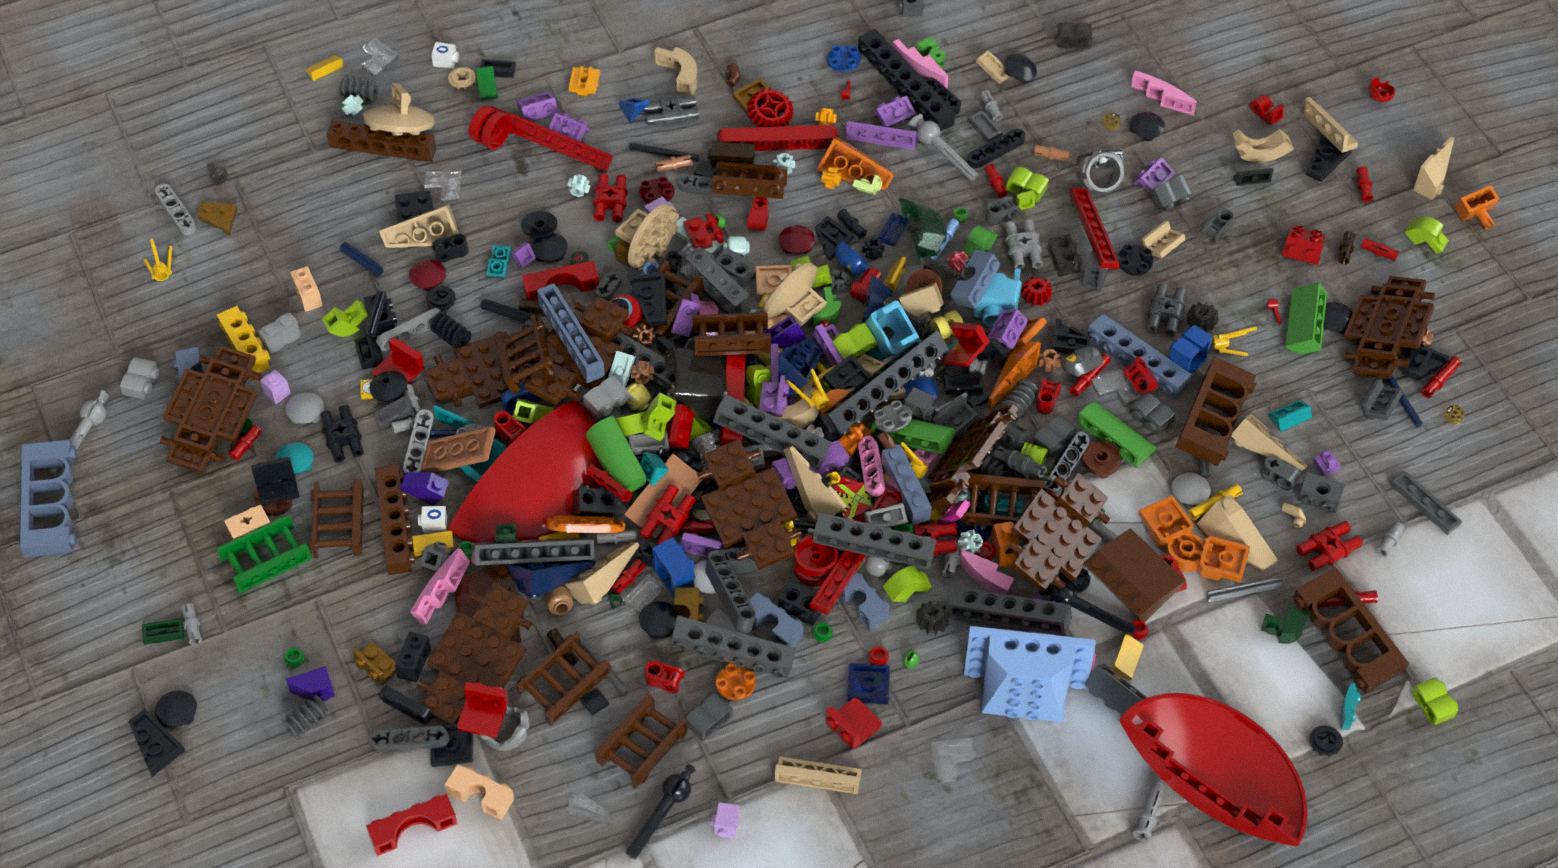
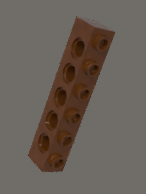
(380, 142)
(388, 488)

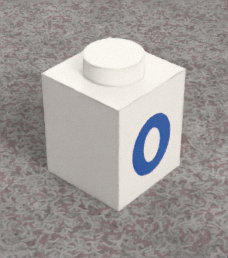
(444, 55)
(433, 519)

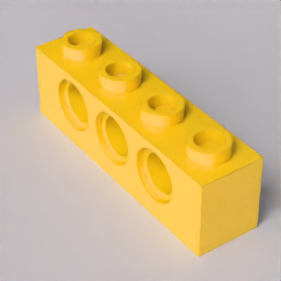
(242, 337)

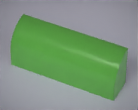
(1306, 319)
(1109, 428)
(921, 436)
(616, 454)

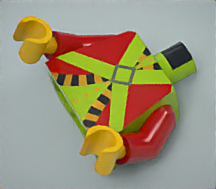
(853, 495)

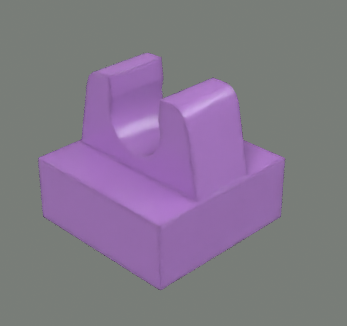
(523, 255)
(1326, 463)

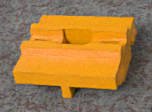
(590, 80)

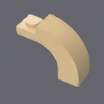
(682, 63)
(1263, 149)
(801, 413)

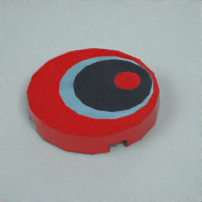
(630, 304)

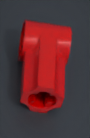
(860, 289)

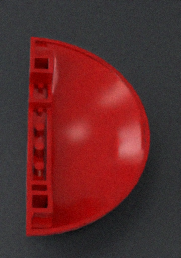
(532, 479)
(1220, 764)

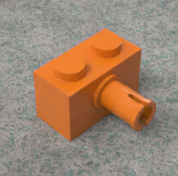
(1477, 205)

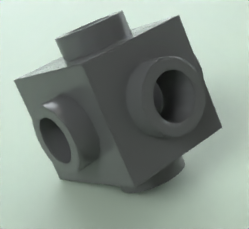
(1014, 437)
(435, 555)

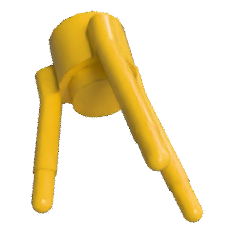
(160, 271)
(1221, 341)
(819, 397)
(917, 465)

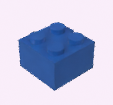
(1191, 349)
(673, 564)

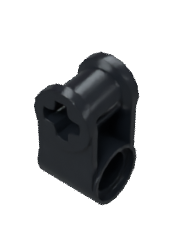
(452, 247)

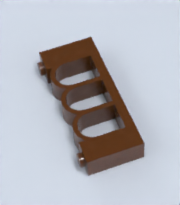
(1200, 442)
(1367, 675)

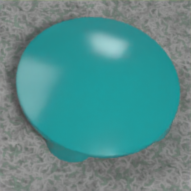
(300, 456)

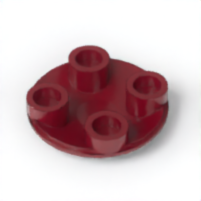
(656, 188)
(796, 239)
(427, 274)

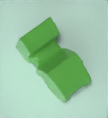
(930, 47)

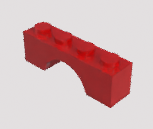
(580, 275)
(435, 813)

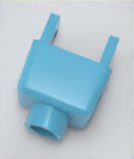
(999, 295)
(895, 319)

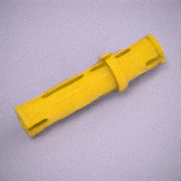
(1201, 509)

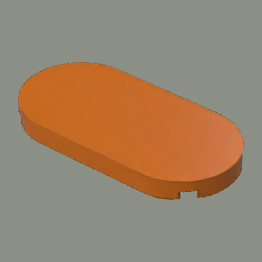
(585, 524)

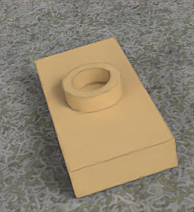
(992, 66)
(870, 364)

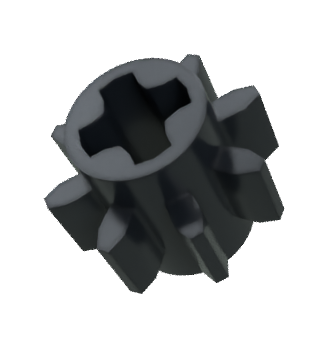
(873, 248)
(646, 554)

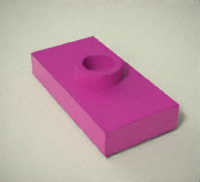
(954, 512)

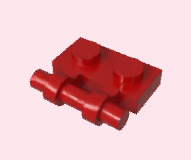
(698, 234)

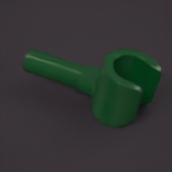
(614, 597)

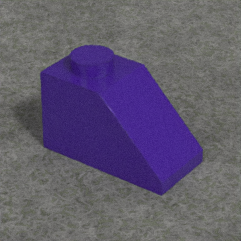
(786, 333)
(424, 486)
(312, 683)

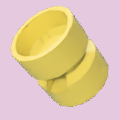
(943, 324)

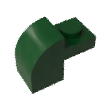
(505, 533)
(1288, 629)

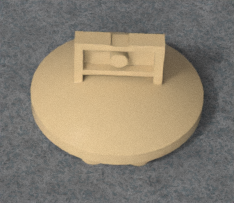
(399, 115)
(648, 234)
(795, 295)

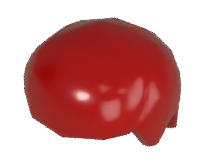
(1381, 91)

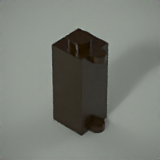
(731, 153)

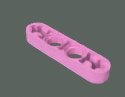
(868, 467)

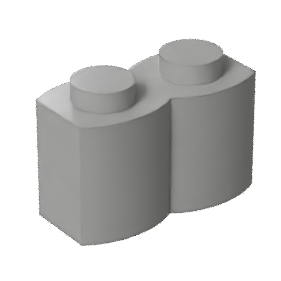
(279, 333)
(139, 378)
(606, 397)

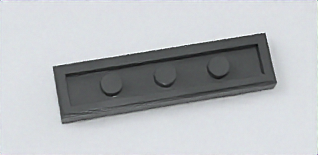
(1425, 502)

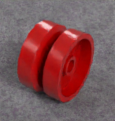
(489, 127)
(813, 561)

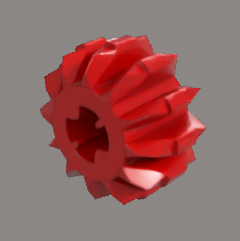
(1036, 291)

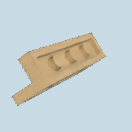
(1328, 126)
(818, 778)

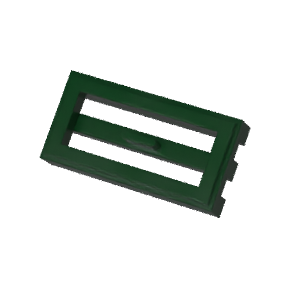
(163, 634)

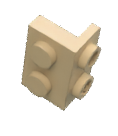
(1162, 240)

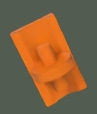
(853, 436)

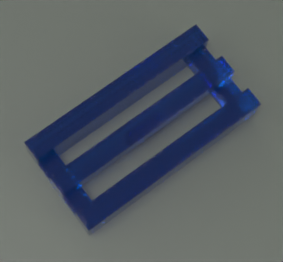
(899, 219)

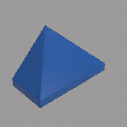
(633, 107)

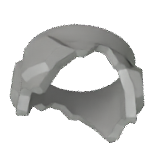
(1117, 174)
(518, 736)

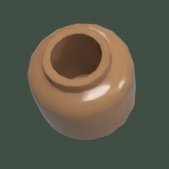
(559, 601)

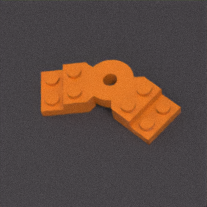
(1172, 531)

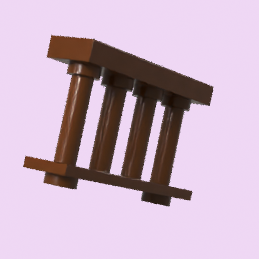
(749, 180)
(695, 287)
(731, 344)
(507, 354)
(994, 485)
(354, 525)
(568, 697)
(633, 723)

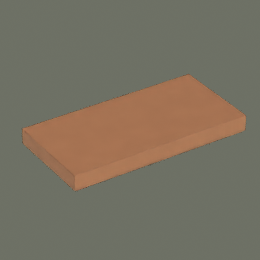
(458, 450)
(680, 476)

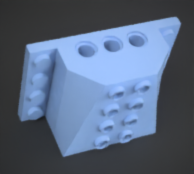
(1027, 671)

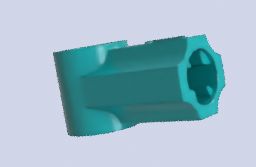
(1002, 505)

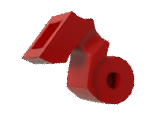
(1263, 106)

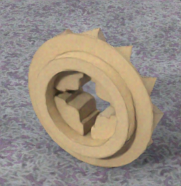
(462, 72)

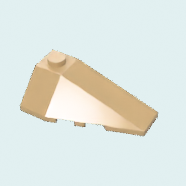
(421, 229)
(1255, 437)
(813, 492)
(1230, 522)
(597, 581)

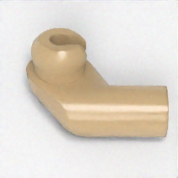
(1299, 517)

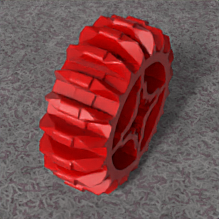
(773, 105)

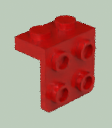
(1304, 244)
(970, 343)
(403, 360)
(680, 427)
(483, 709)
(853, 722)

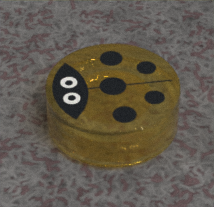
(1111, 121)
(1454, 414)

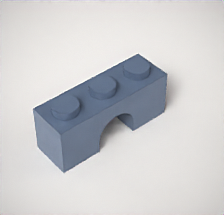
(970, 292)
(874, 609)
(787, 630)

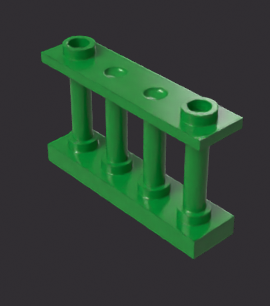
(264, 571)

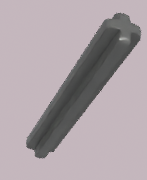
(1244, 589)

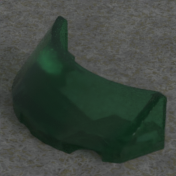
(933, 228)

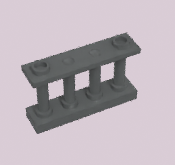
(718, 283)

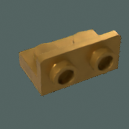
(375, 662)

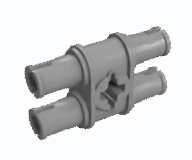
(1023, 244)

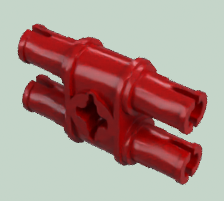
(610, 198)
(663, 507)
(936, 530)
(1329, 545)

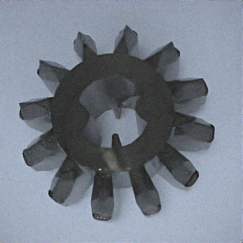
(1202, 316)
(932, 617)

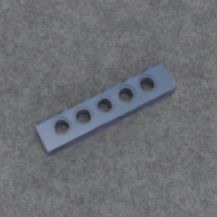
(570, 333)
(1127, 346)

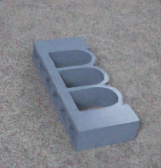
(47, 540)

